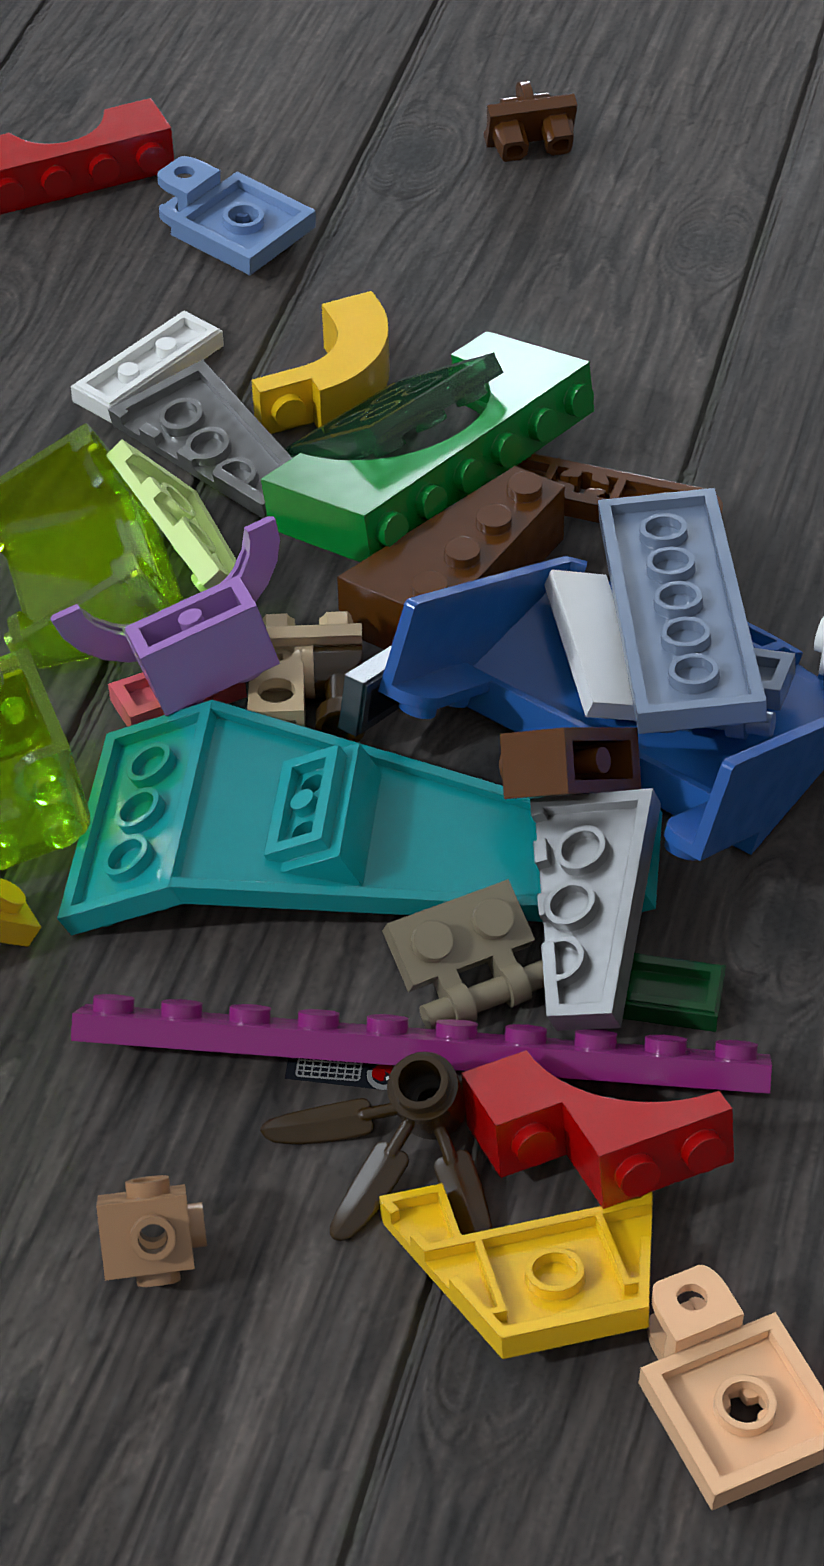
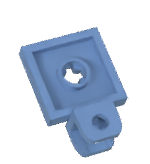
(232, 218)

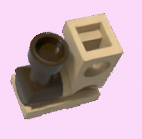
(310, 667)

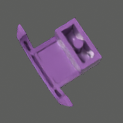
(198, 641)

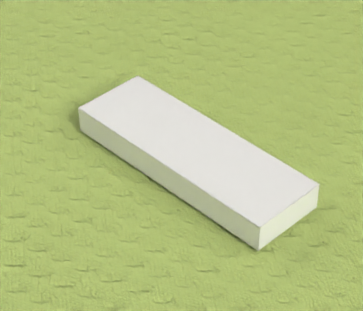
(147, 362)
(592, 642)

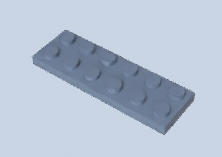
(680, 613)

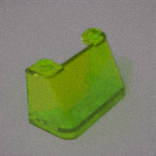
(80, 540)

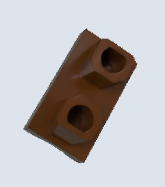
(530, 119)

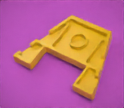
(534, 1279)

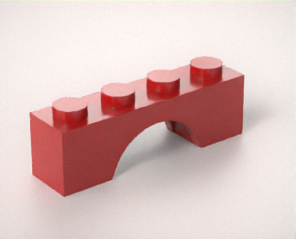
(125, 147)

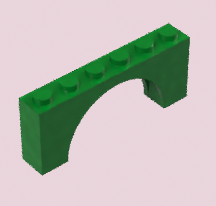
(375, 502)

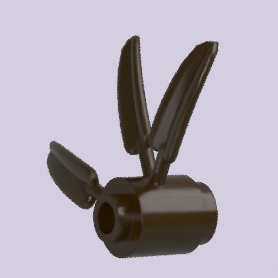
(408, 1088)

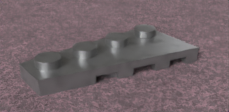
(205, 432)
(591, 899)

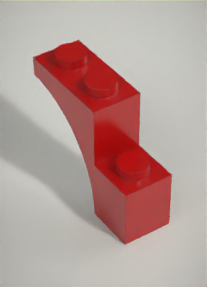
(615, 1144)

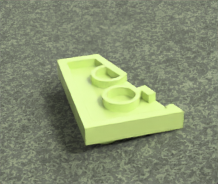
(178, 514)

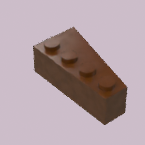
(487, 533)

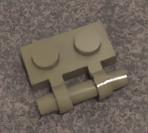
(459, 937)

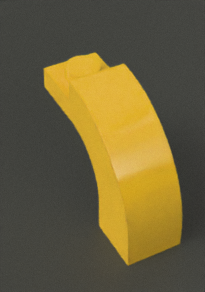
(350, 372)

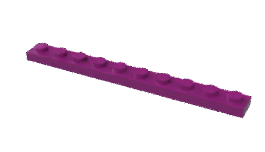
(388, 1039)

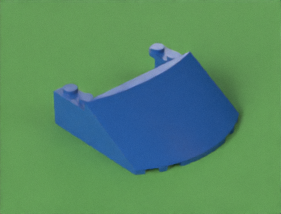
(503, 656)

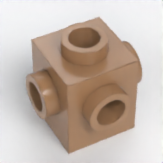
(149, 1259)

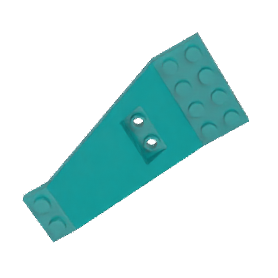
(289, 819)

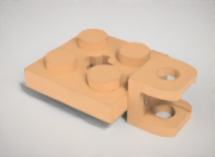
(713, 1358)

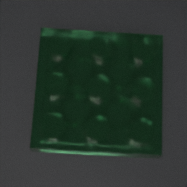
(406, 404)

